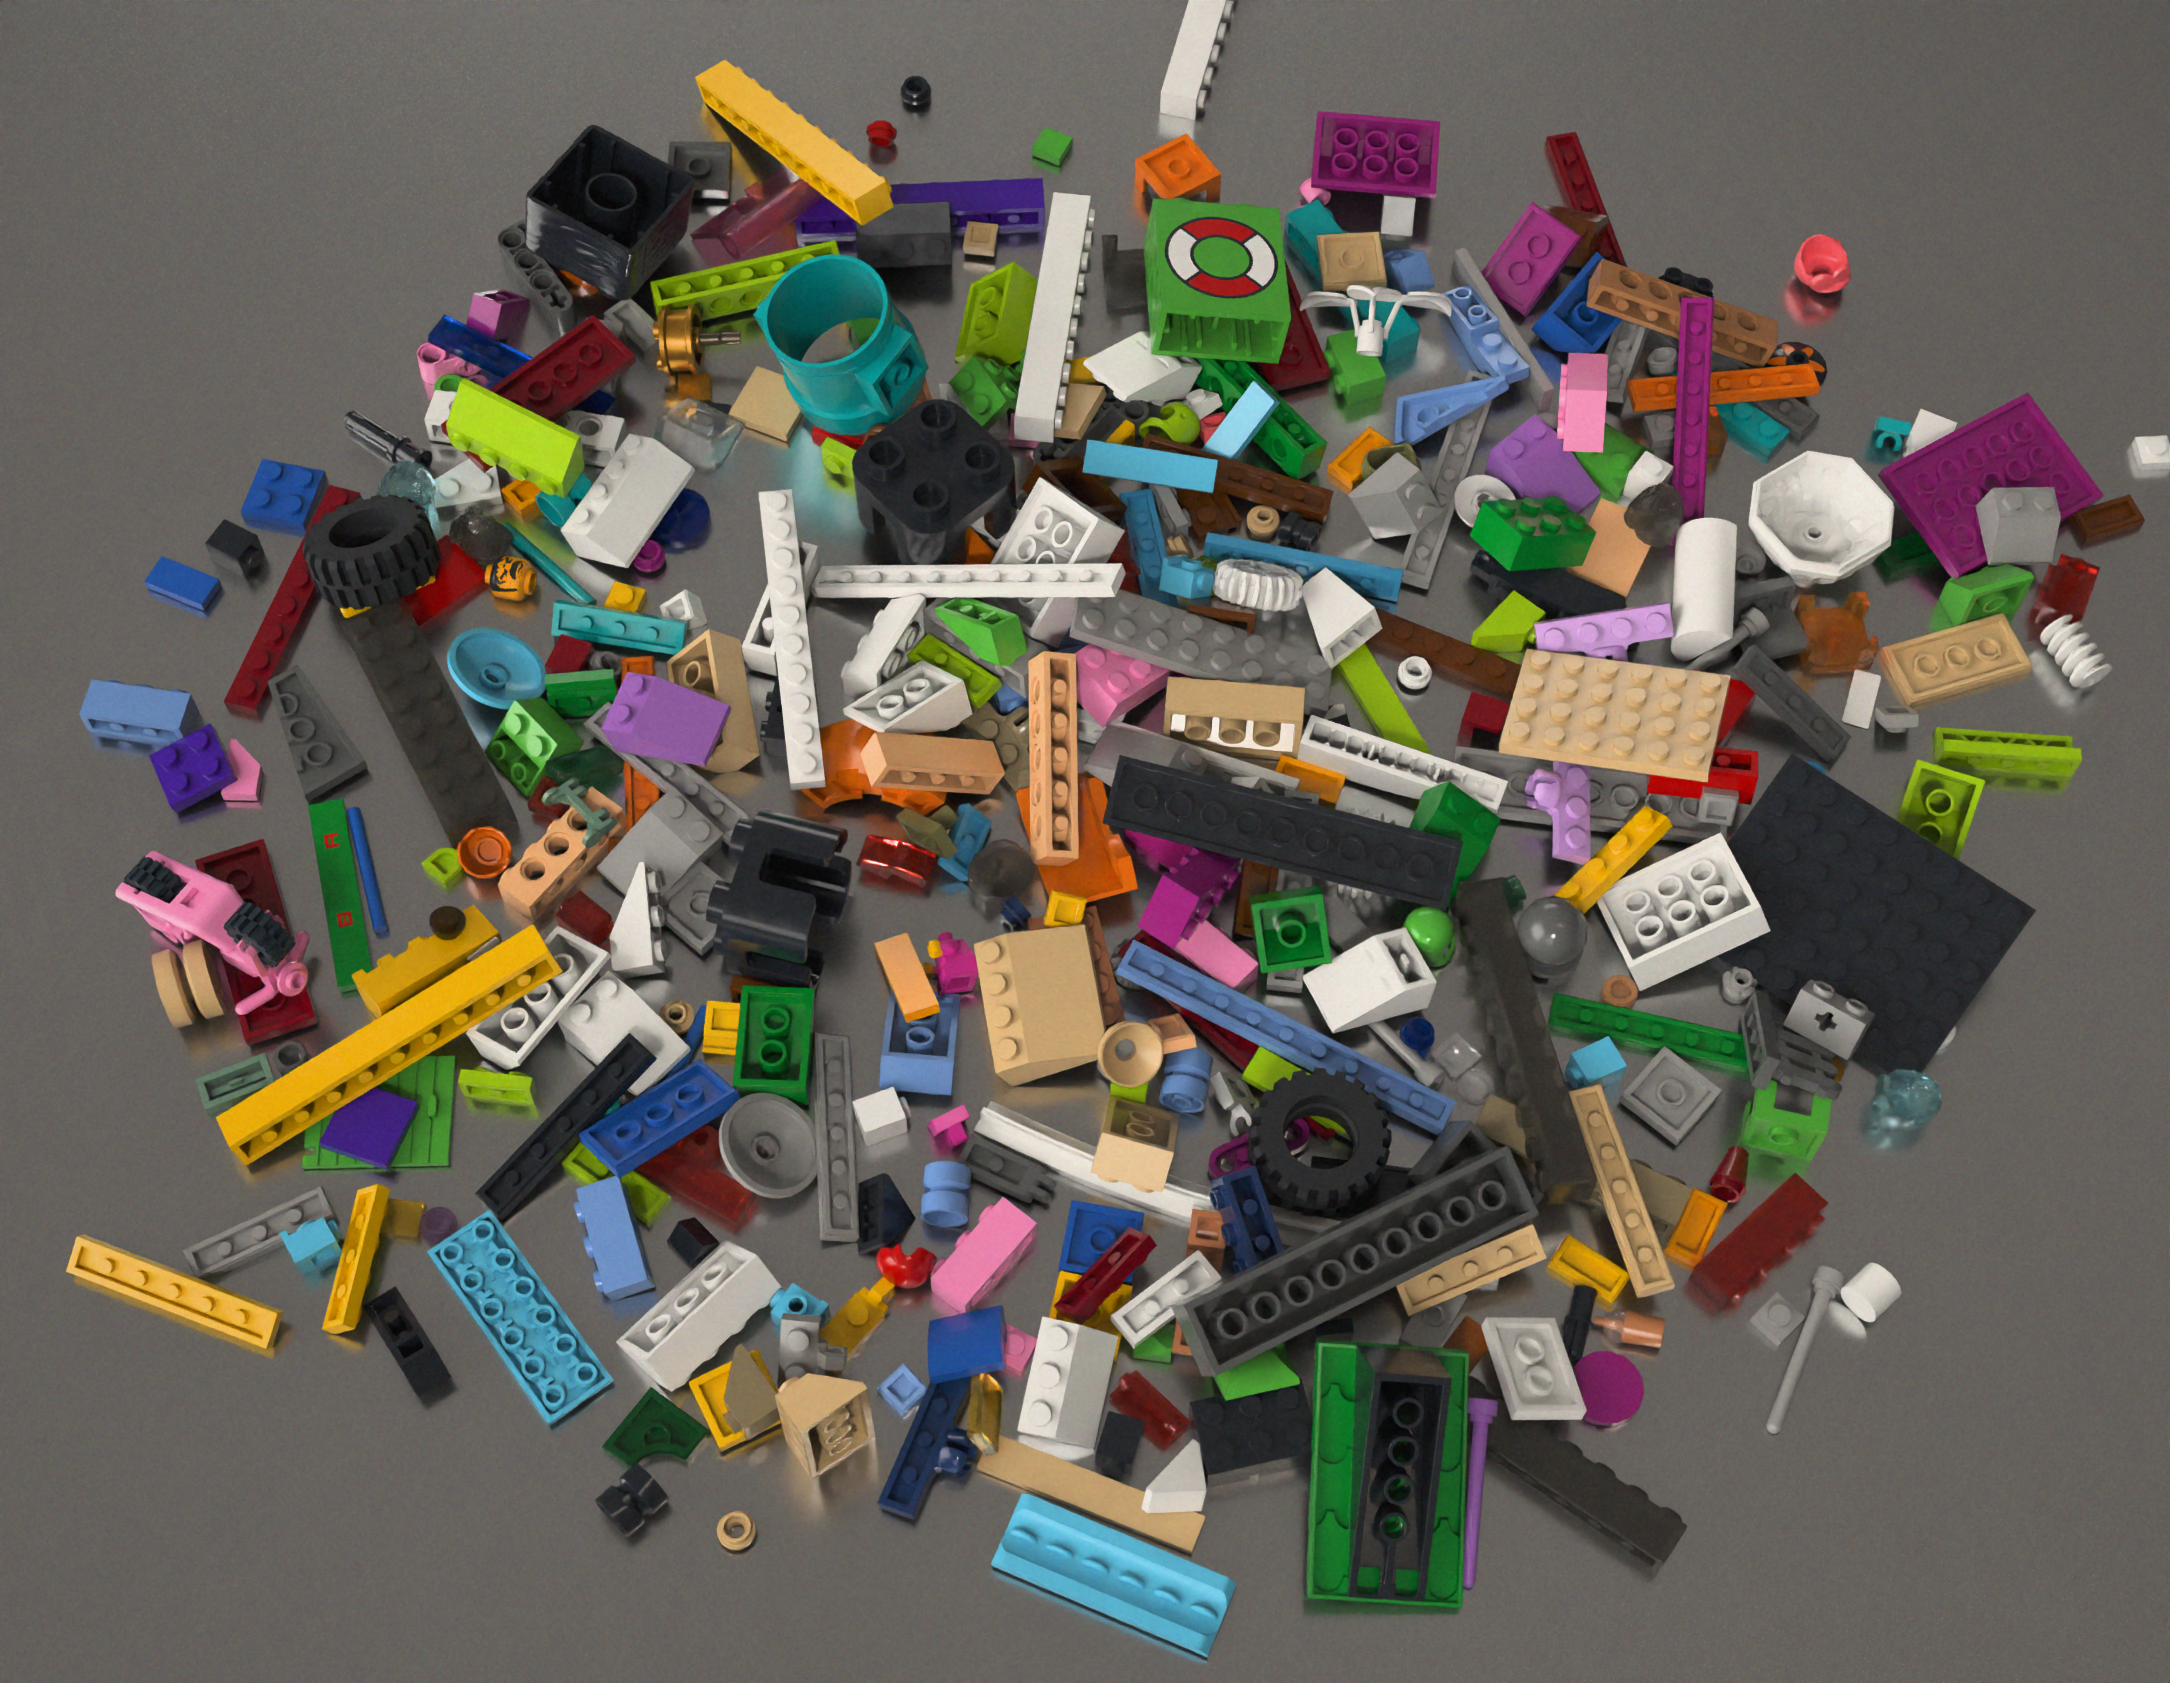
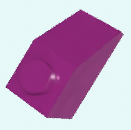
(496, 312)

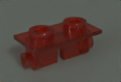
(1146, 1403)

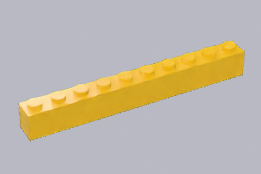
(795, 142)
(388, 1045)

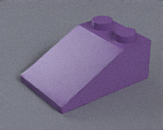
(1537, 467)
(664, 720)

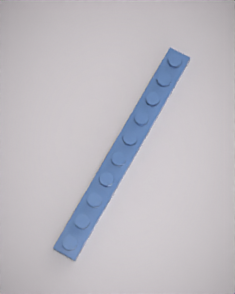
(1283, 1035)

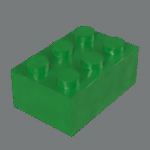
(1533, 533)

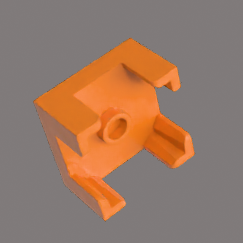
(1178, 171)

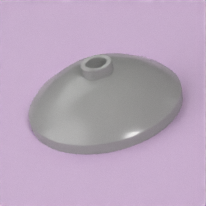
(780, 1134)

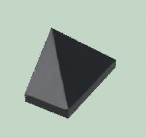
(880, 1213)

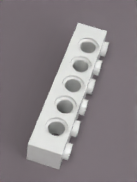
(599, 433)

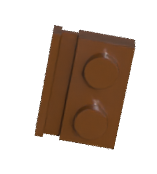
(1208, 512)

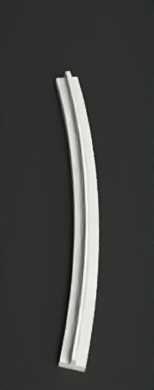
(1075, 1159)

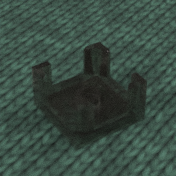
(1123, 275)

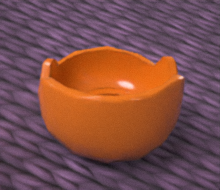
(485, 852)

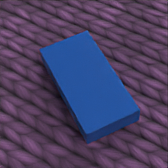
(182, 583)

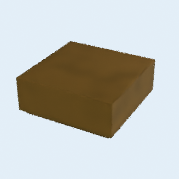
(695, 386)

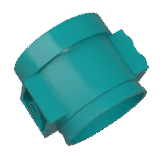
(870, 383)

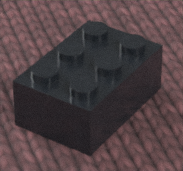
(1252, 1434)

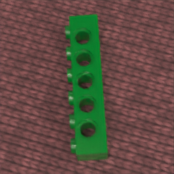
(1283, 435)

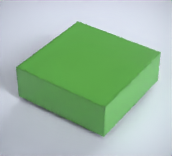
(1052, 146)

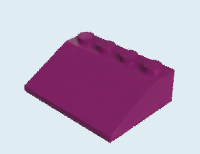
(1375, 154)

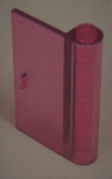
(760, 213)

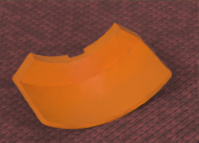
(847, 775)
(1103, 861)

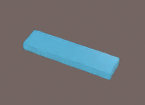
(1150, 466)

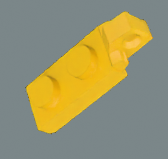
(859, 1317)

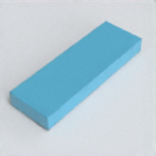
(1242, 422)

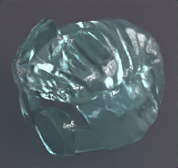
(411, 481)
(1905, 1100)

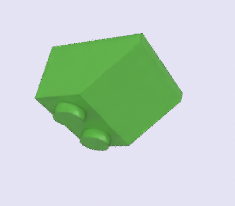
(1985, 593)

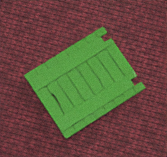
(427, 1140)

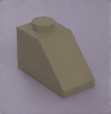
(748, 1397)

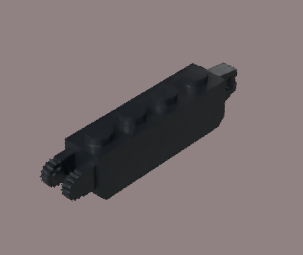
(1550, 589)

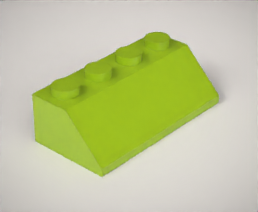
(515, 439)

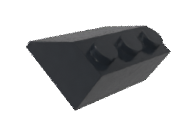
(907, 237)

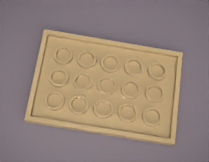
(1616, 715)

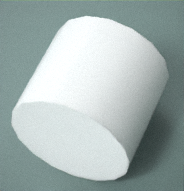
(1870, 1292)

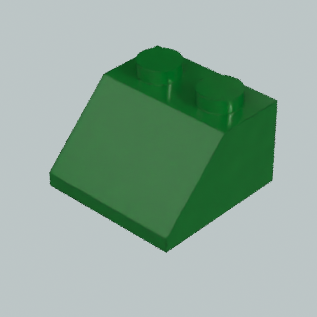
(1290, 929)

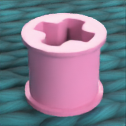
(1313, 194)

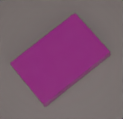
(1530, 258)

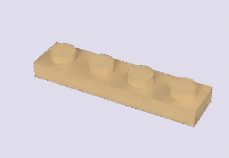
(1472, 1268)

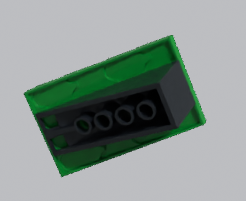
(1388, 1474)

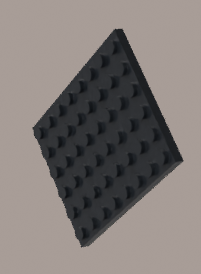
(1868, 914)

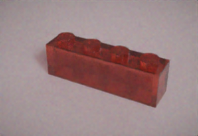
(1758, 1241)

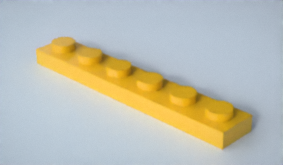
(175, 1291)

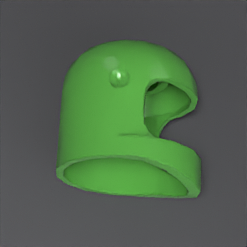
(1432, 933)

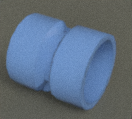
(1186, 1080)
(945, 1196)

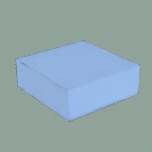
(902, 1390)

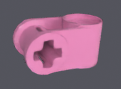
(437, 362)

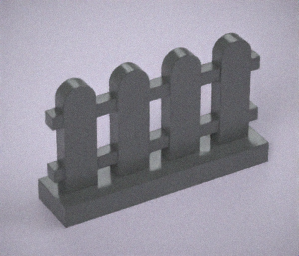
(1783, 1053)

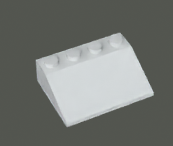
(1052, 531)
(1682, 911)

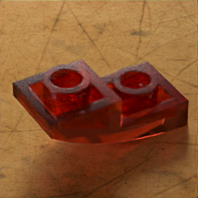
(891, 856)

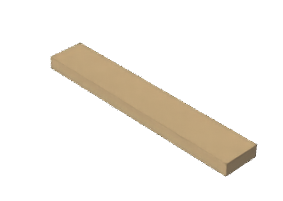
(1621, 1194)
(1090, 1494)

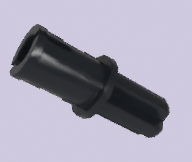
(1579, 1321)

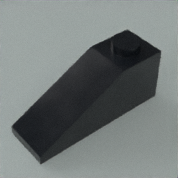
(407, 1341)

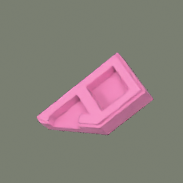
(248, 774)

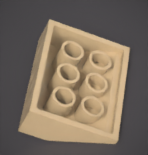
(1040, 1001)

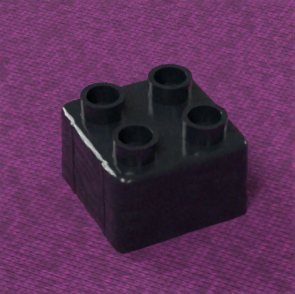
(608, 213)

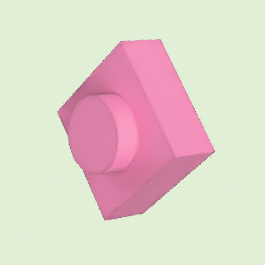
(1018, 1349)

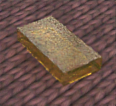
(985, 1413)

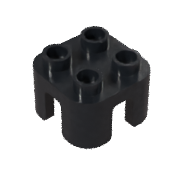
(932, 481)
(779, 886)

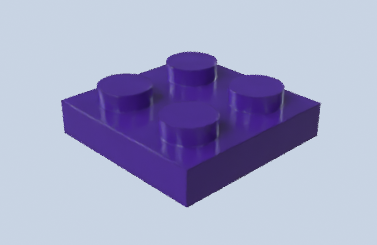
(193, 768)

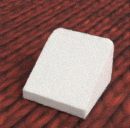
(685, 607)

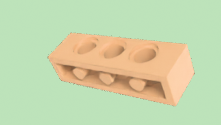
(558, 871)

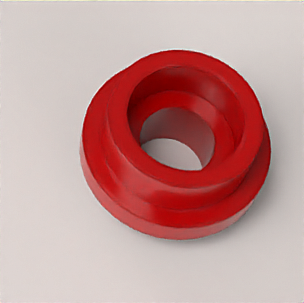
(881, 133)

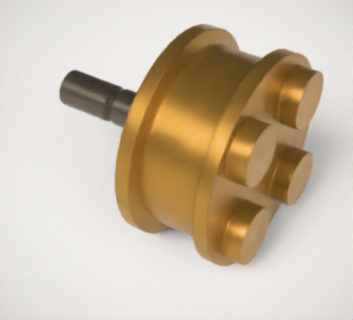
(683, 340)

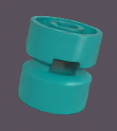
(559, 509)

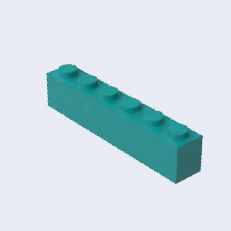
(1301, 230)

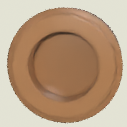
(1619, 991)

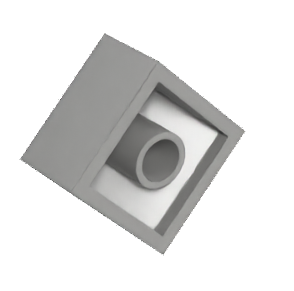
(1395, 500)
(2019, 525)

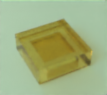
(403, 1219)

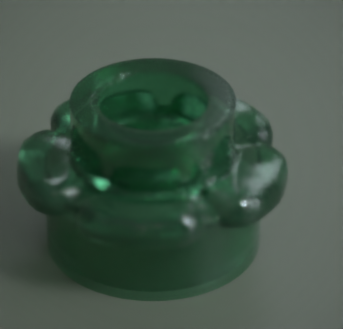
(1513, 890)

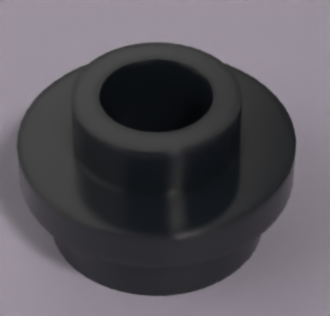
(915, 90)

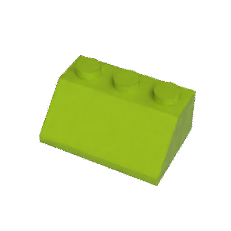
(998, 316)

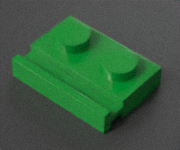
(580, 692)

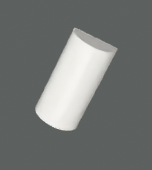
(1703, 586)

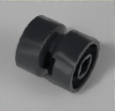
(644, 1493)

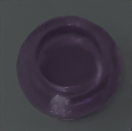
(438, 1224)

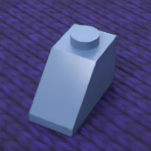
(1407, 270)

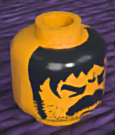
(511, 578)

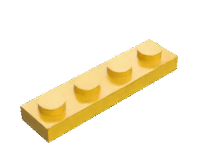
(1615, 858)
(356, 1259)

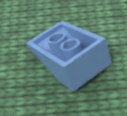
(920, 1052)

